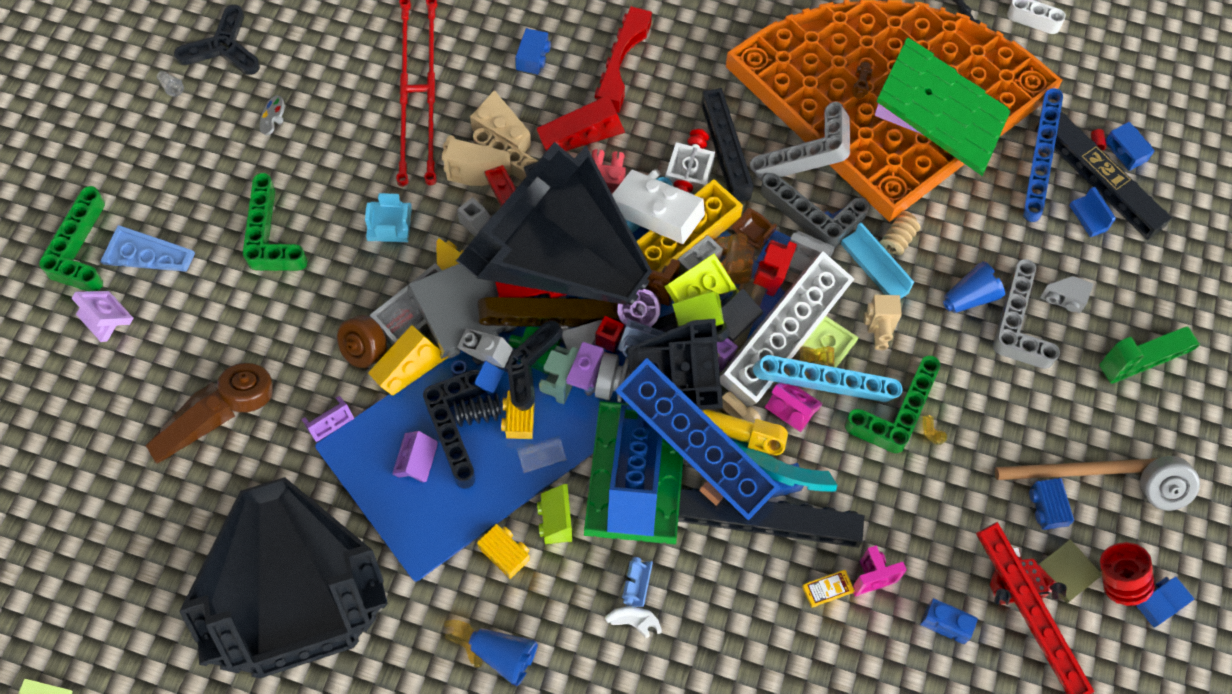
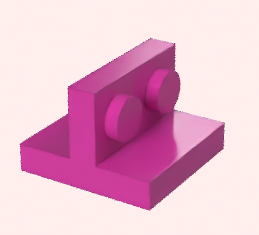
(793, 405)
(876, 572)

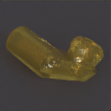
(931, 433)

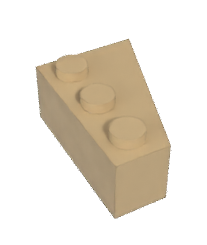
(500, 120)

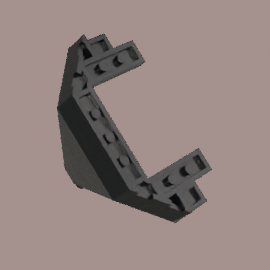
(561, 235)
(281, 585)

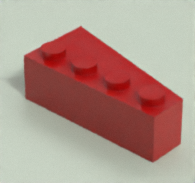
(582, 126)

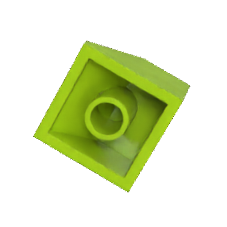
(556, 515)

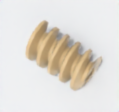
(900, 233)

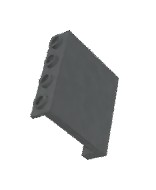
(451, 306)

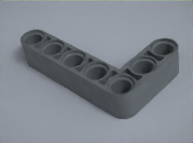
(796, 201)

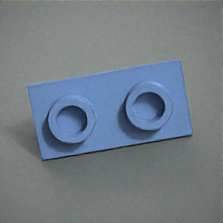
(636, 589)

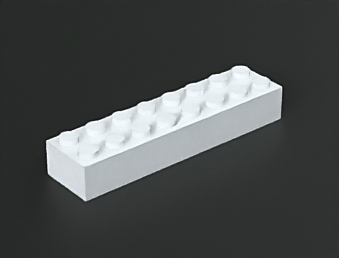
(786, 326)

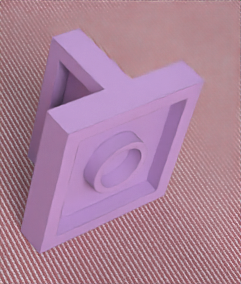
(101, 312)

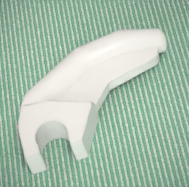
(637, 617)

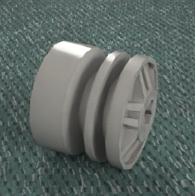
(611, 376)

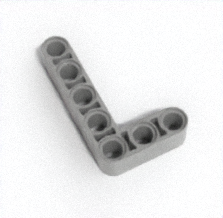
(812, 154)
(1015, 316)

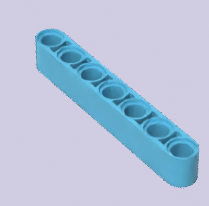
(817, 378)

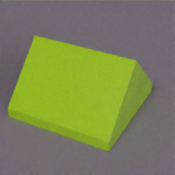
(699, 308)

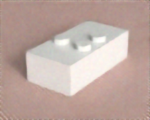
(658, 206)

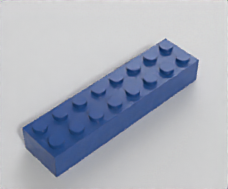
(697, 439)

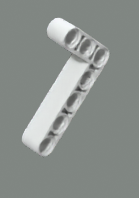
(1036, 15)

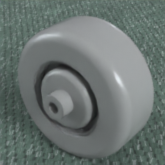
(1170, 483)

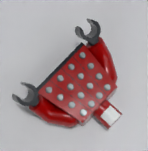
(1038, 576)

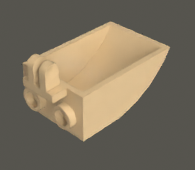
(468, 161)

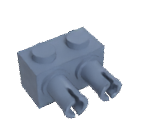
(634, 334)

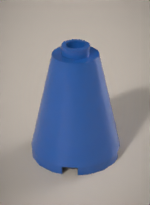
(974, 289)
(504, 653)

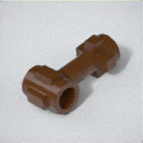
(861, 87)

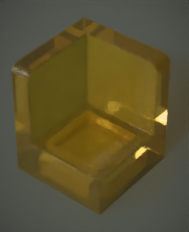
(820, 356)

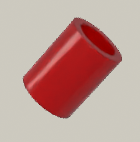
(1098, 137)

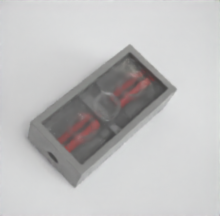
(401, 312)

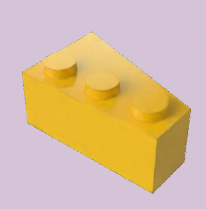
(406, 361)

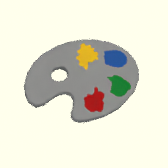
(272, 113)

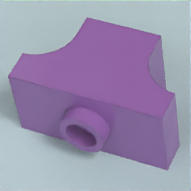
(586, 366)

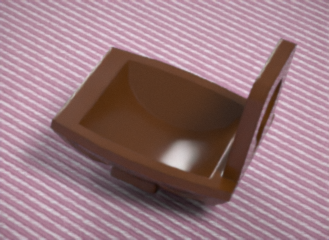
(755, 227)

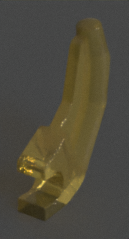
(461, 636)

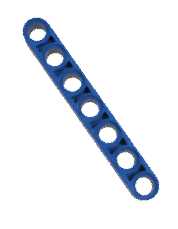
(1045, 146)

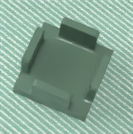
(558, 366)

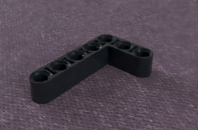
(448, 425)

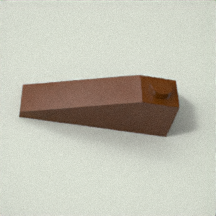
(193, 420)

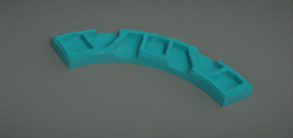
(790, 474)

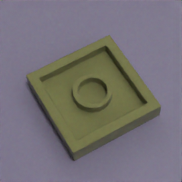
(1071, 568)

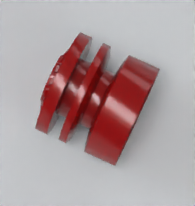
(1127, 573)

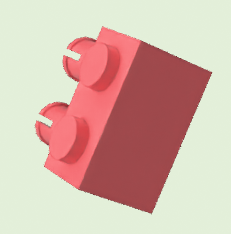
(612, 174)

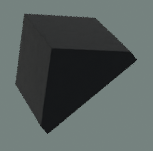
(739, 312)

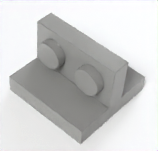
(806, 250)

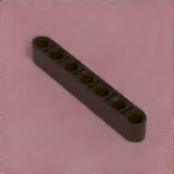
(537, 311)

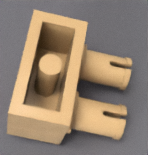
(882, 318)

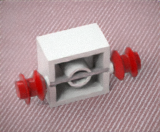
(691, 163)

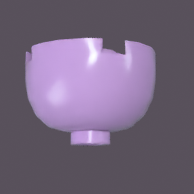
(644, 310)

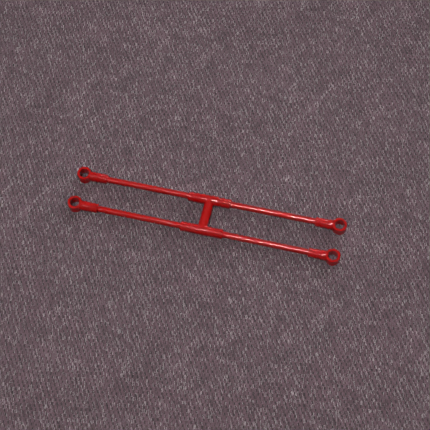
(405, 6)

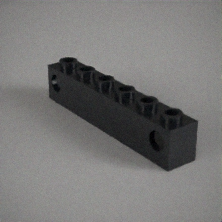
(726, 144)

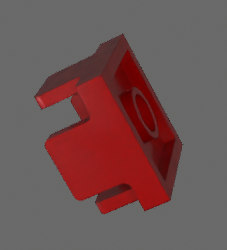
(774, 267)

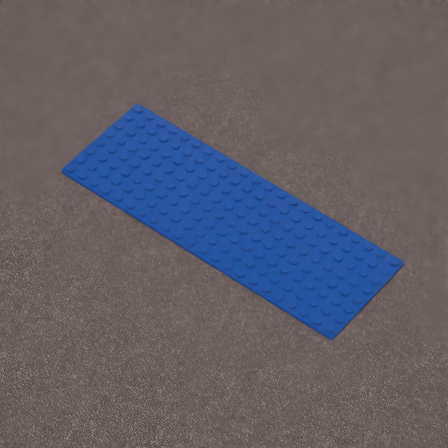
(437, 517)

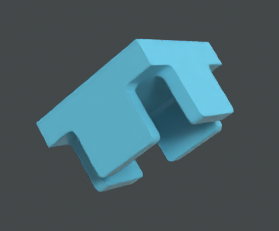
(388, 219)

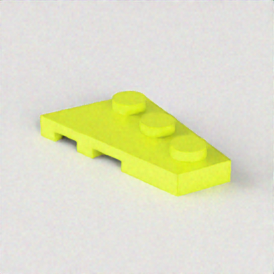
(701, 279)

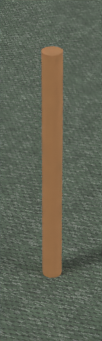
(1072, 469)

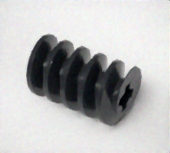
(477, 410)

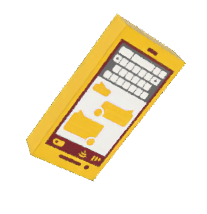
(828, 588)

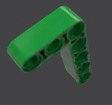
(80, 221)
(261, 230)
(1129, 359)
(906, 412)

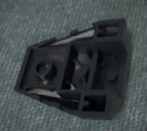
(687, 359)

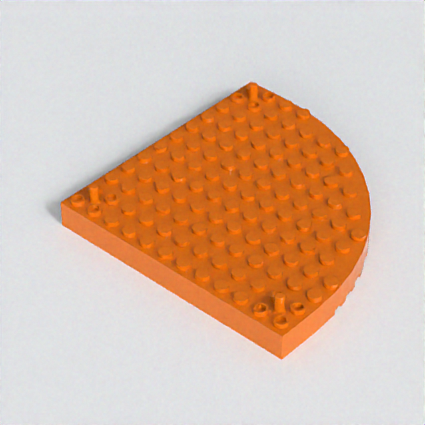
(814, 61)

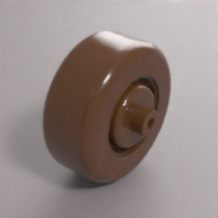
(361, 341)
(245, 387)

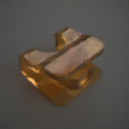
(738, 257)

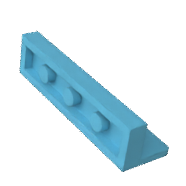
(877, 262)

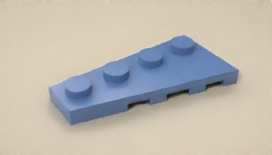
(143, 251)

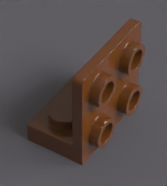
(659, 280)

